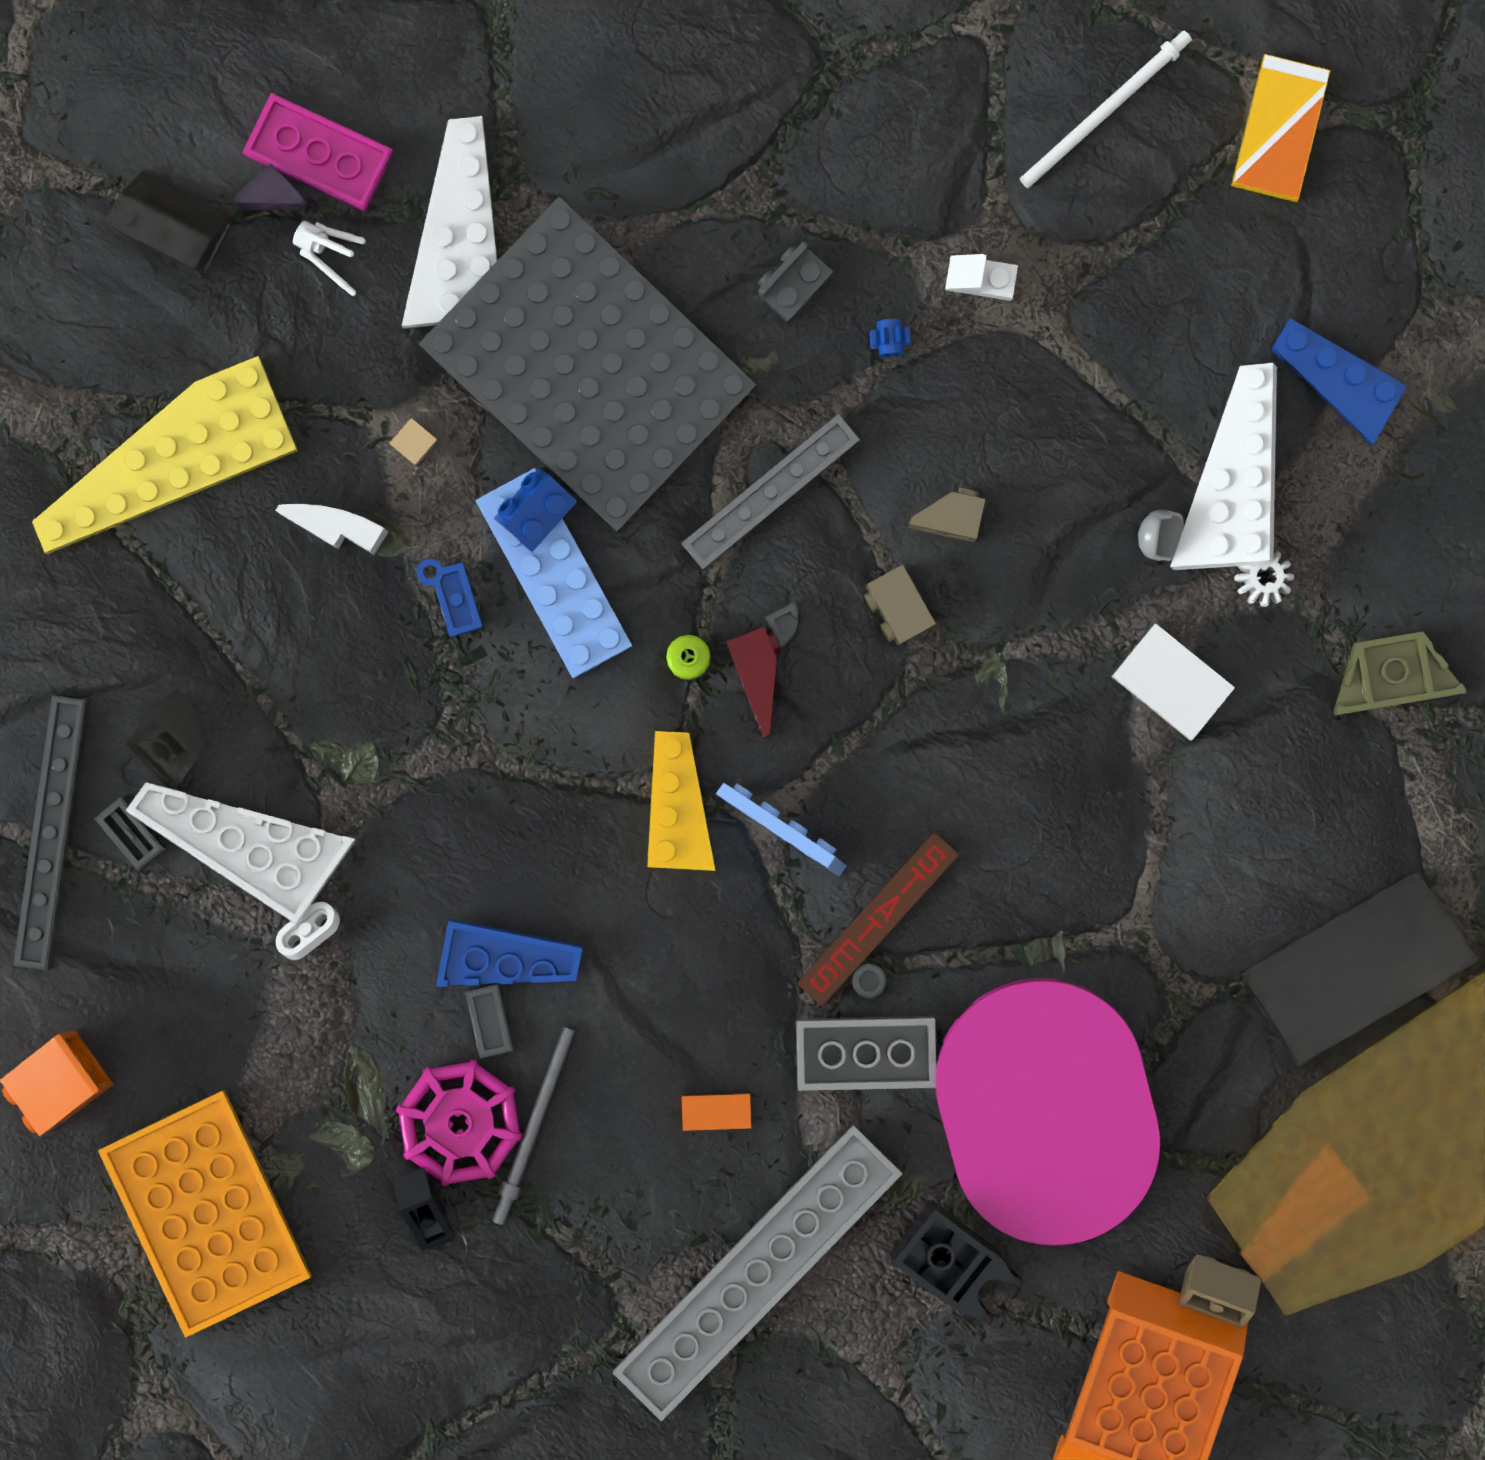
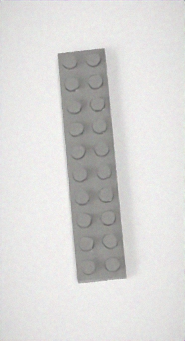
(757, 1272)

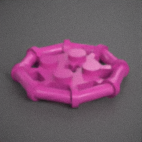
(479, 1121)

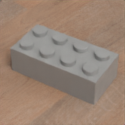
(866, 1053)

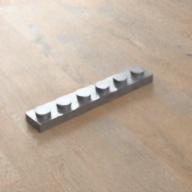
(770, 492)

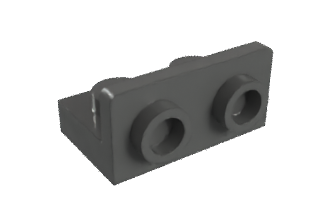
(794, 281)

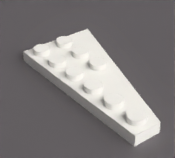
(458, 227)
(1236, 494)
(260, 853)

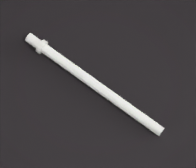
(1168, 52)

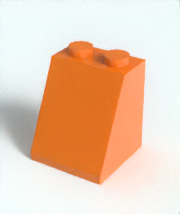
(55, 1082)

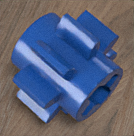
(890, 338)

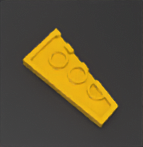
(677, 812)

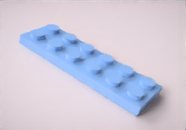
(560, 589)

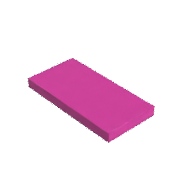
(318, 152)

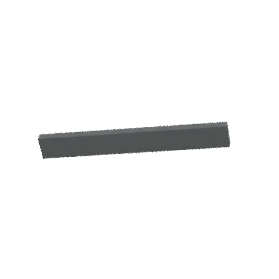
(50, 833)

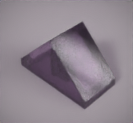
(270, 193)

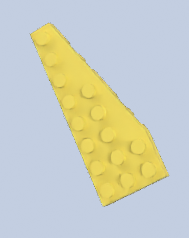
(195, 442)

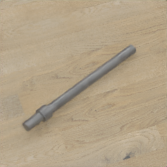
(510, 1189)

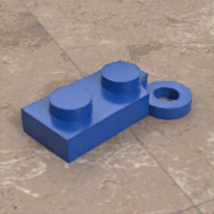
(454, 596)

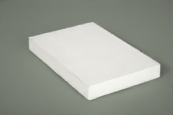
(1173, 682)

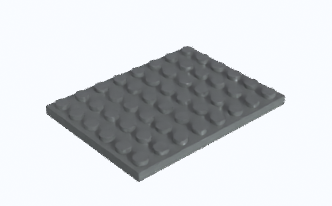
(587, 364)

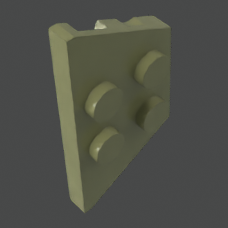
(1394, 673)

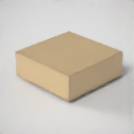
(413, 442)

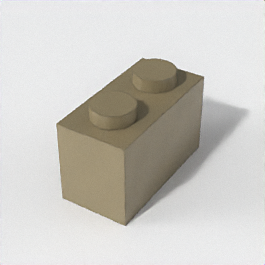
(899, 606)
(1220, 1291)

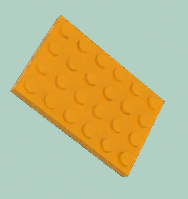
(205, 1213)

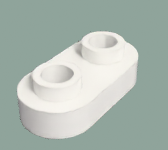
(307, 931)

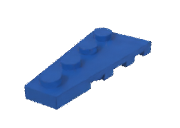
(1346, 382)
(494, 955)

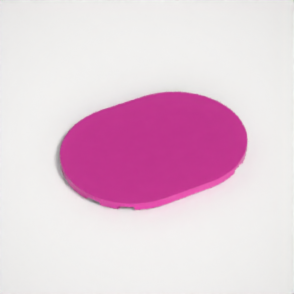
(1047, 1111)

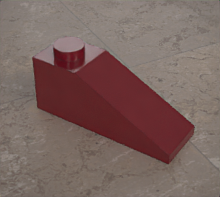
(756, 666)

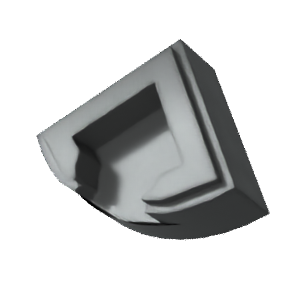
(784, 623)

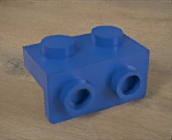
(534, 509)

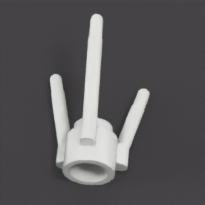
(314, 239)

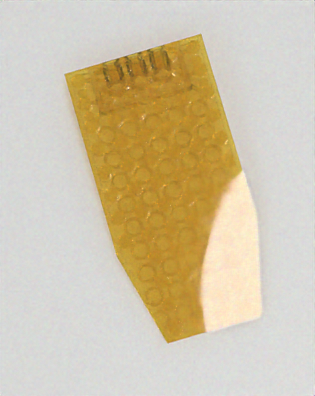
(1369, 1163)

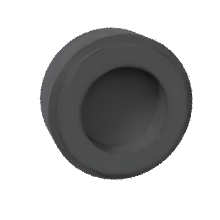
(868, 980)

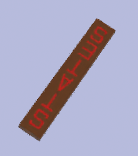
(877, 919)

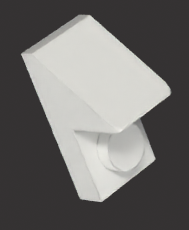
(981, 277)

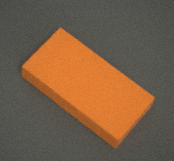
(716, 1111)

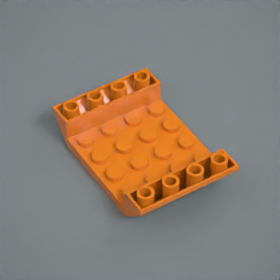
(1153, 1379)

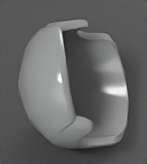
(1160, 534)

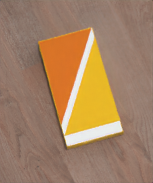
(1280, 128)

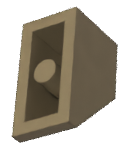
(952, 516)

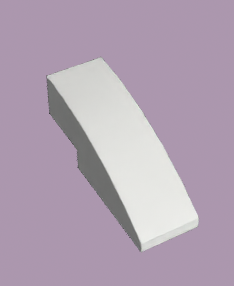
(335, 525)

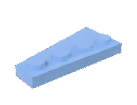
(791, 833)

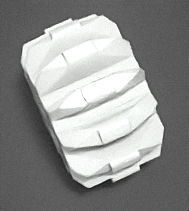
(1269, 589)

